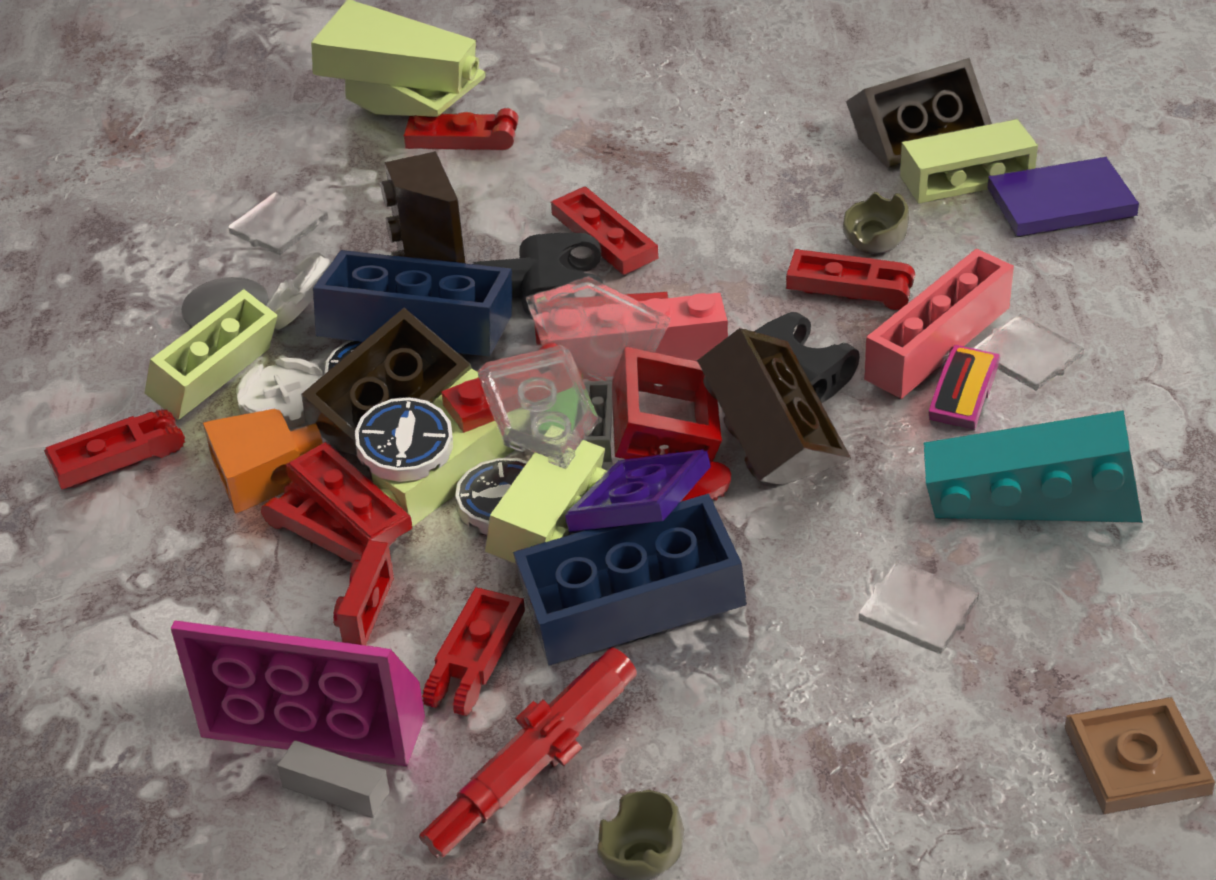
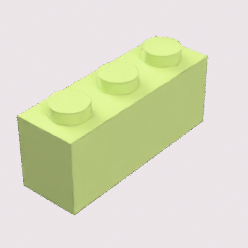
(964, 159)
(210, 354)
(539, 499)

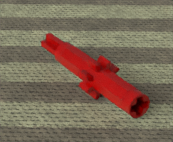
(545, 738)

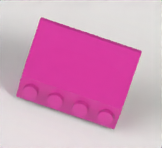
(300, 689)

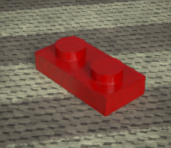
(366, 594)

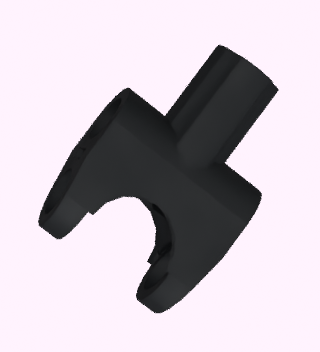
(548, 263)
(825, 367)

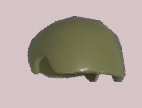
(877, 223)
(642, 837)

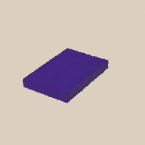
(1062, 196)
(638, 491)

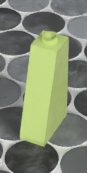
(392, 50)
(469, 449)

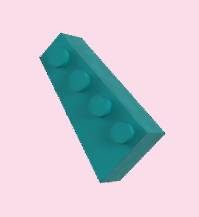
(1037, 473)

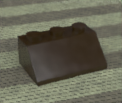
(917, 108)
(423, 209)
(392, 363)
(771, 408)

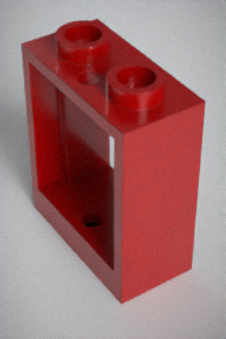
(643, 433)

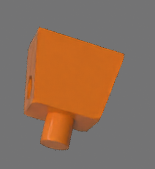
(253, 454)

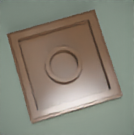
(1139, 755)

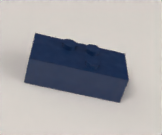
(455, 300)
(630, 580)

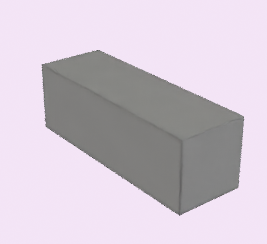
(601, 397)
(333, 778)

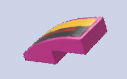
(964, 387)

